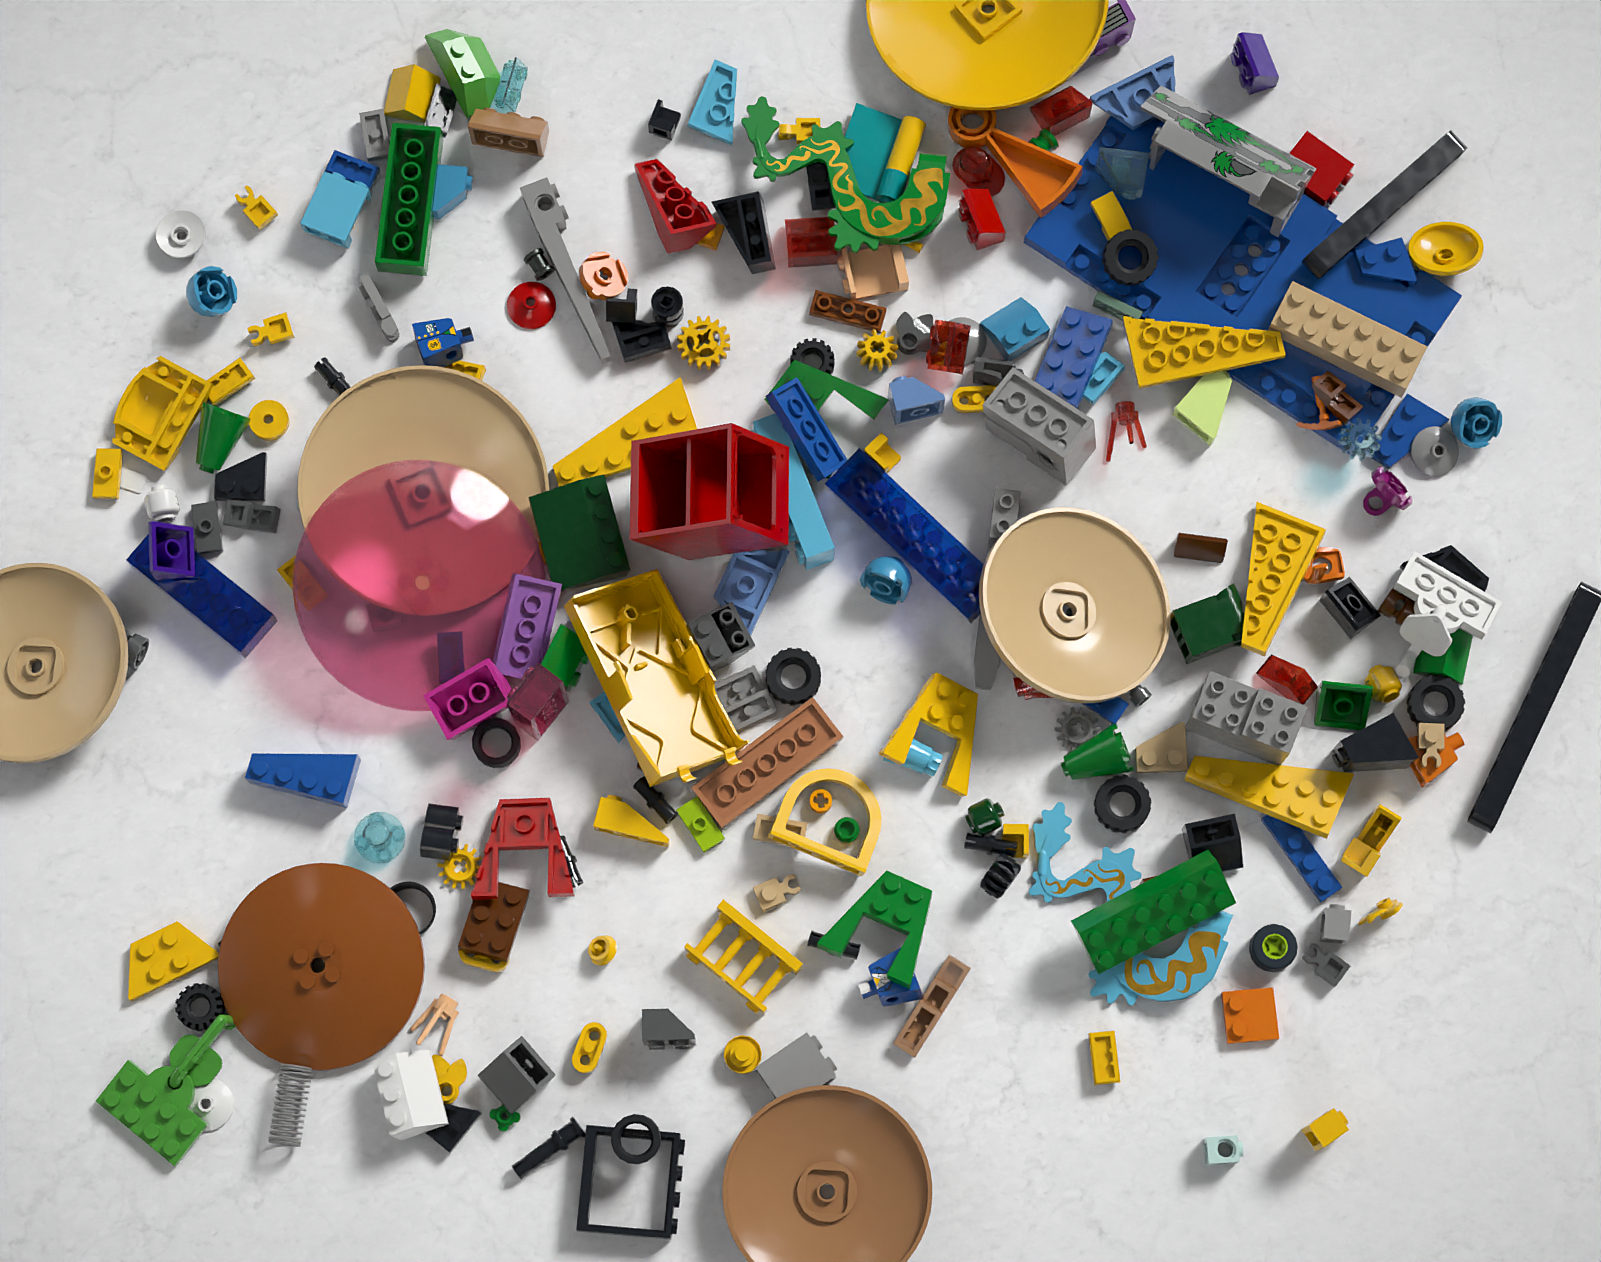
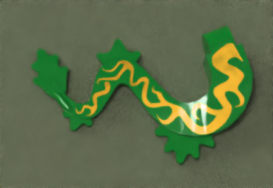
(857, 217)

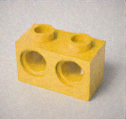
(1326, 1129)

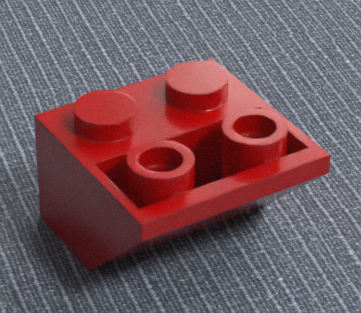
(981, 218)

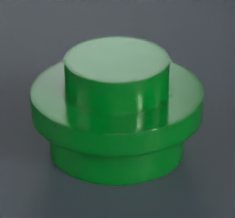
(846, 830)

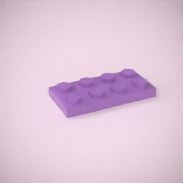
(526, 624)

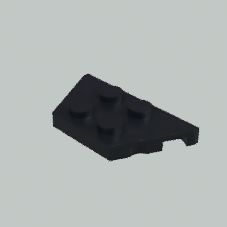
(1458, 564)

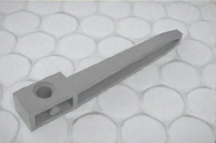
(547, 226)
(1003, 516)

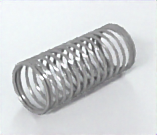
(284, 1139)

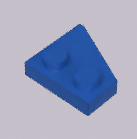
(1386, 261)

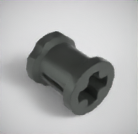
(539, 264)

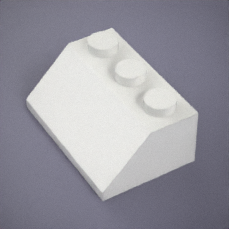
(410, 1093)

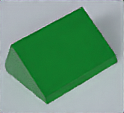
(1451, 664)
(1342, 705)

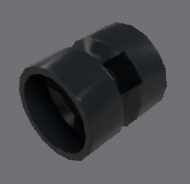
(667, 306)

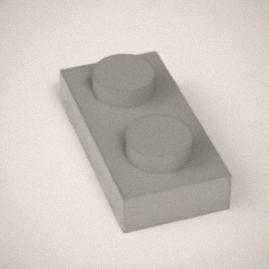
(375, 134)

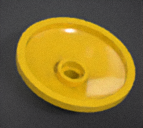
(1445, 248)

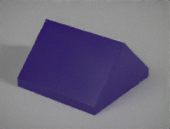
(171, 550)

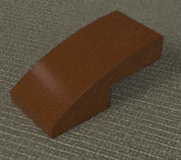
(1332, 394)

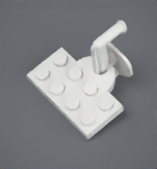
(1440, 608)

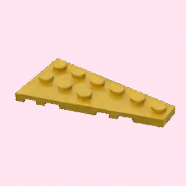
(1186, 350)
(611, 449)
(1288, 793)

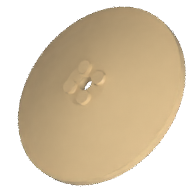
(1106, 581)
(83, 651)

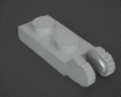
(379, 308)

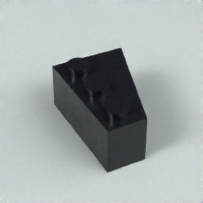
(748, 227)

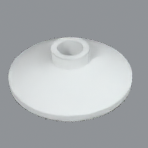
(176, 224)
(221, 1104)

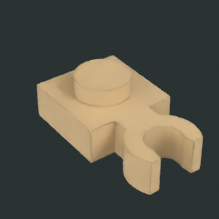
(1431, 739)
(772, 893)

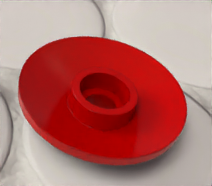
(531, 316)

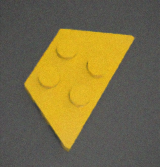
(165, 958)

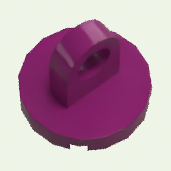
(1389, 490)

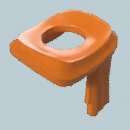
(1317, 574)

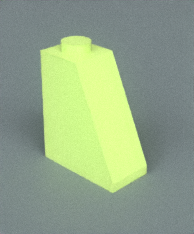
(1204, 405)

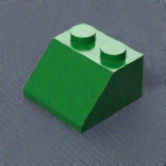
(566, 657)

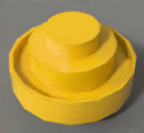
(742, 1054)

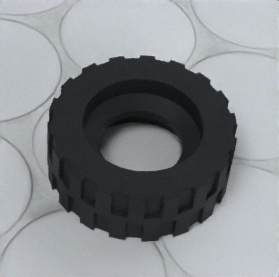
(1145, 246)
(793, 657)
(1436, 684)
(1108, 817)

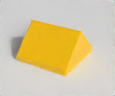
(410, 93)

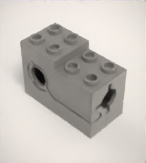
(1040, 426)
(1246, 718)

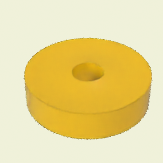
(276, 428)

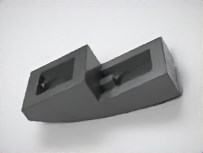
(251, 517)

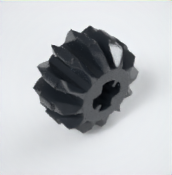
(1000, 876)

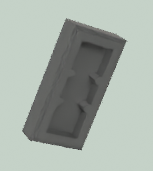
(207, 527)

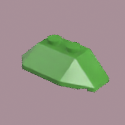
(466, 68)

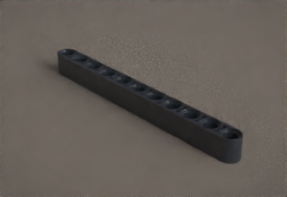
(1535, 708)

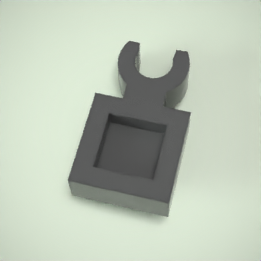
(1330, 967)

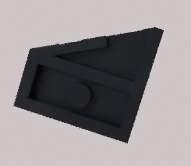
(459, 1121)

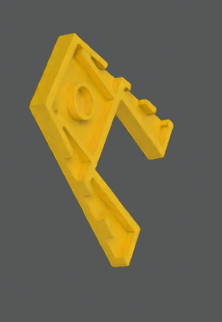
(949, 710)

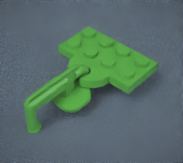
(151, 1103)

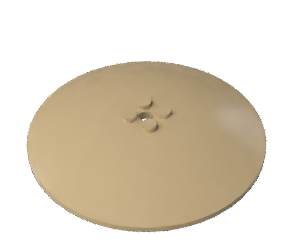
(422, 417)

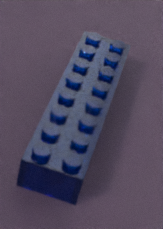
(909, 532)

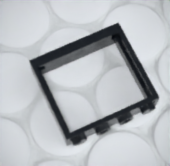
(673, 1197)

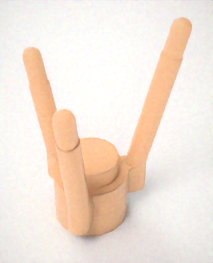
(441, 1008)

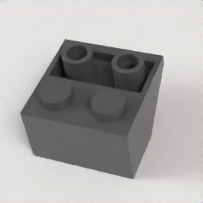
(721, 636)
(663, 1028)
(516, 1075)

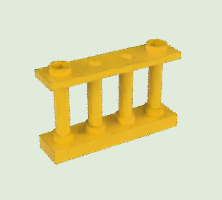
(767, 947)

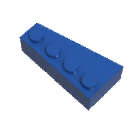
(312, 776)

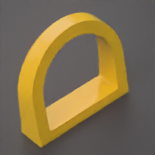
(854, 865)

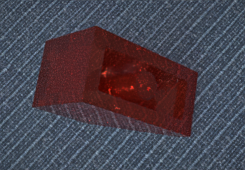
(1287, 679)

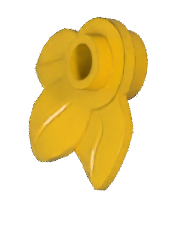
(1385, 909)
(450, 1076)

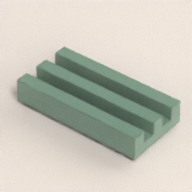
(1115, 307)

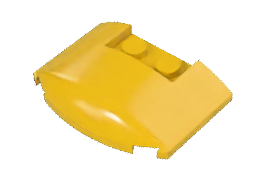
(159, 411)

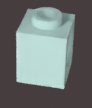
(1211, 1150)

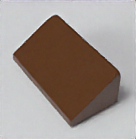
(1200, 547)

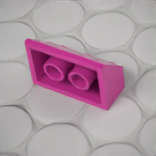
(469, 699)

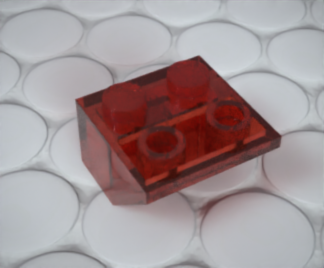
(809, 242)

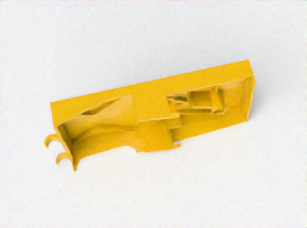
(654, 677)

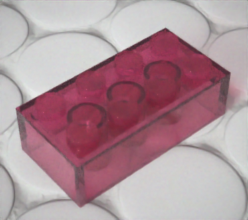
(537, 701)

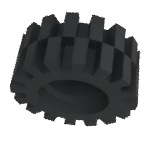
(817, 348)
(188, 996)

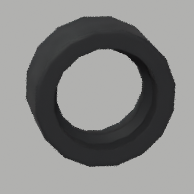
(495, 723)
(616, 1139)

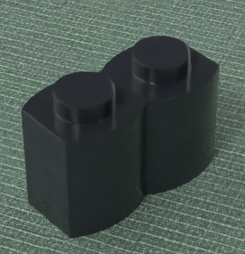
(440, 831)

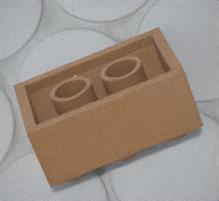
(508, 132)

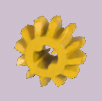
(876, 359)

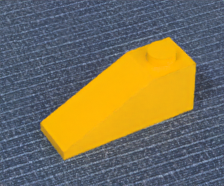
(622, 820)

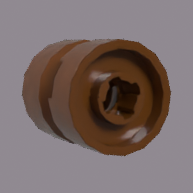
(1388, 610)

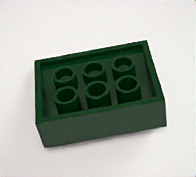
(579, 533)

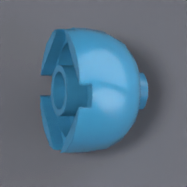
(211, 292)
(1476, 422)
(887, 579)

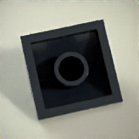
(1349, 607)

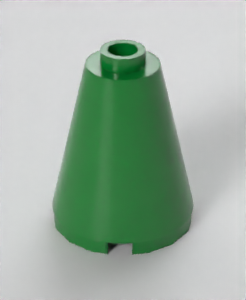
(218, 436)
(1098, 756)

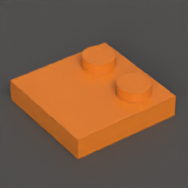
(1250, 1015)

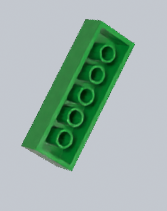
(408, 199)
(1153, 911)

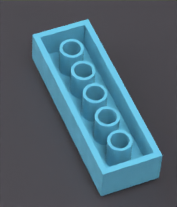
(805, 519)

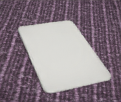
(132, 480)

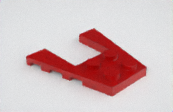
(523, 826)

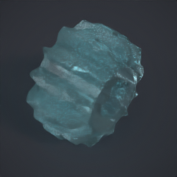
(1369, 443)

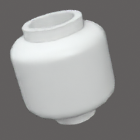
(162, 504)

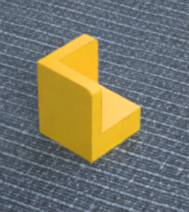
(882, 453)
(1020, 834)
(1360, 856)

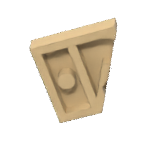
(1163, 752)

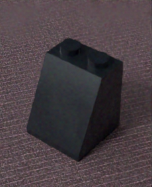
(1375, 748)

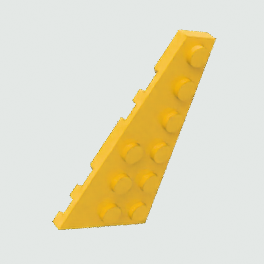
(1278, 562)

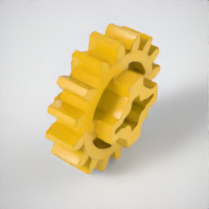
(712, 348)

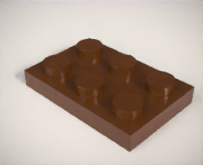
(494, 923)

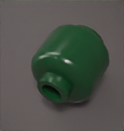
(984, 816)

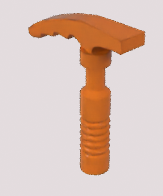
(1324, 424)

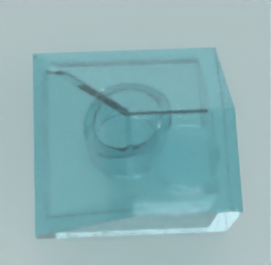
(1123, 171)

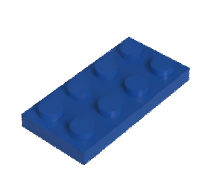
(1073, 354)
(806, 429)

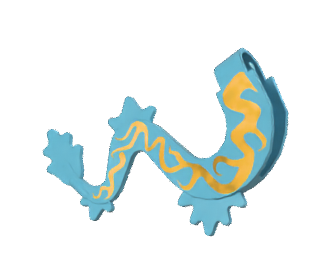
(1141, 975)

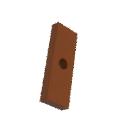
(862, 316)

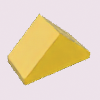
(1379, 827)

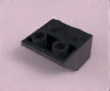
(1218, 836)

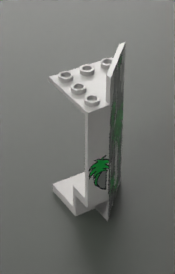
(1229, 152)

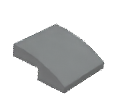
(744, 697)

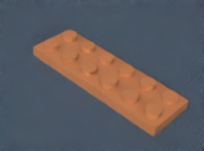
(767, 763)

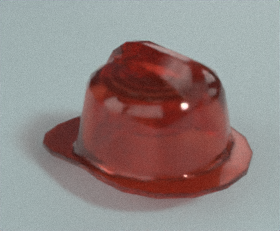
(978, 170)

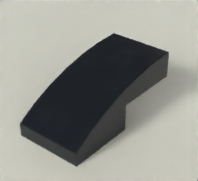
(819, 187)

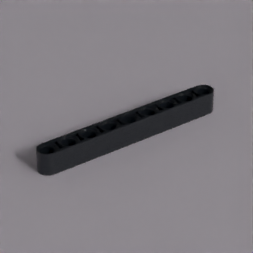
(1384, 205)

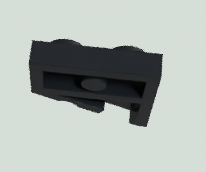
(641, 339)
(243, 481)

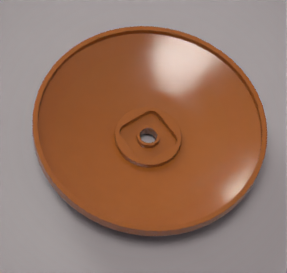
(368, 975)

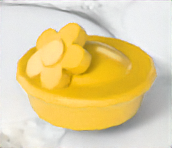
(602, 950)

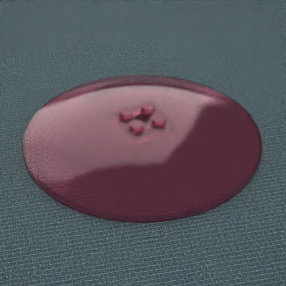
(361, 569)

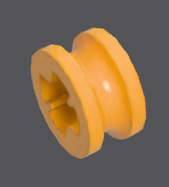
(826, 795)

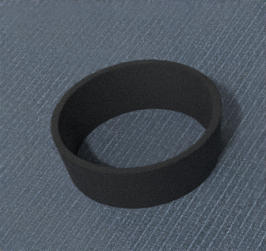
(413, 885)

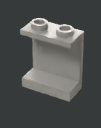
(797, 1067)

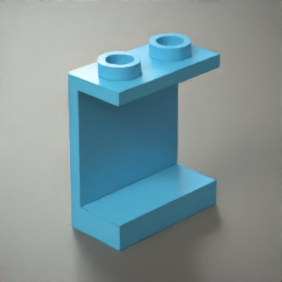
(335, 208)

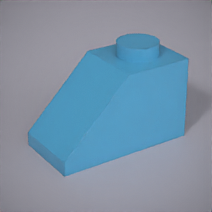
(450, 188)

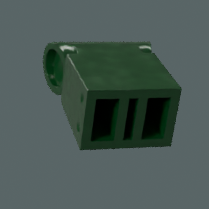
(1209, 625)

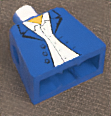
(888, 991)

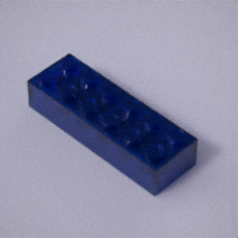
(212, 601)

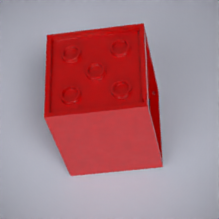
(709, 492)

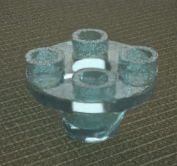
(379, 837)

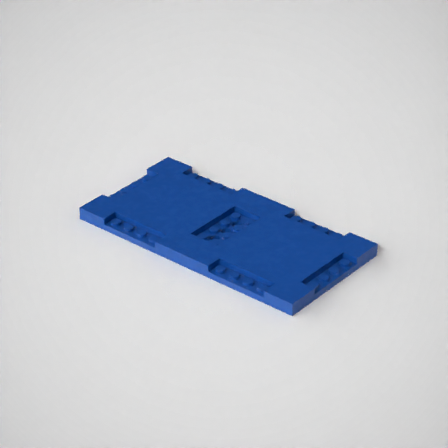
(1200, 239)

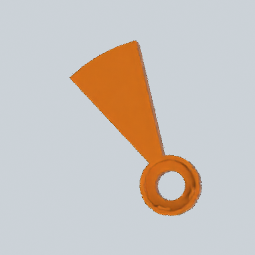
(1037, 173)

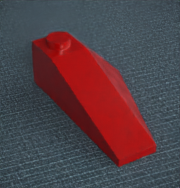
(675, 212)

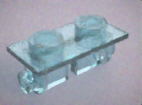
(513, 74)

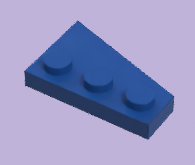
(1402, 428)

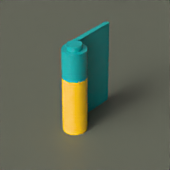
(882, 151)

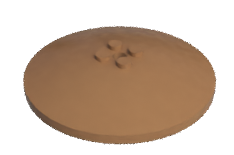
(835, 1140)

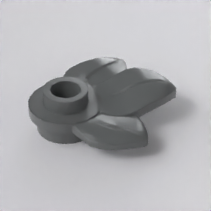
(915, 330)

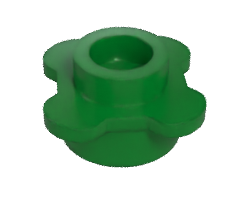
(504, 1123)

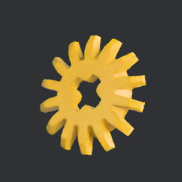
(460, 877)

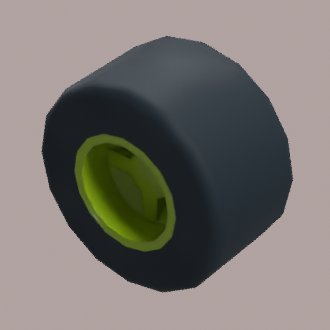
(1281, 948)

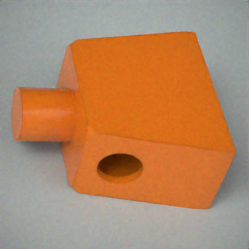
(1448, 758)

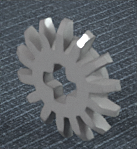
(1073, 719)

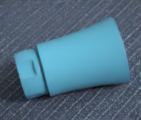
(921, 759)

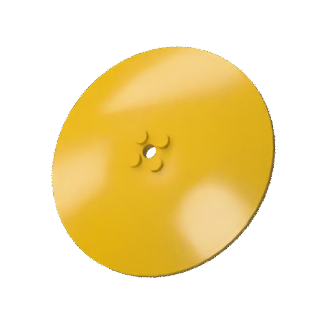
(982, 58)

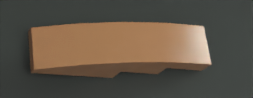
(932, 1005)

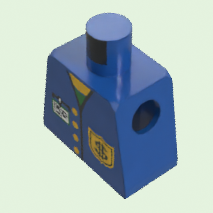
(440, 341)

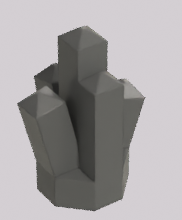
(991, 371)

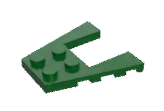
(821, 385)
(892, 903)

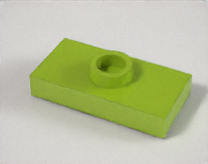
(700, 824)

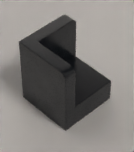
(663, 121)
(622, 309)

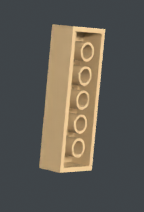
(1347, 339)

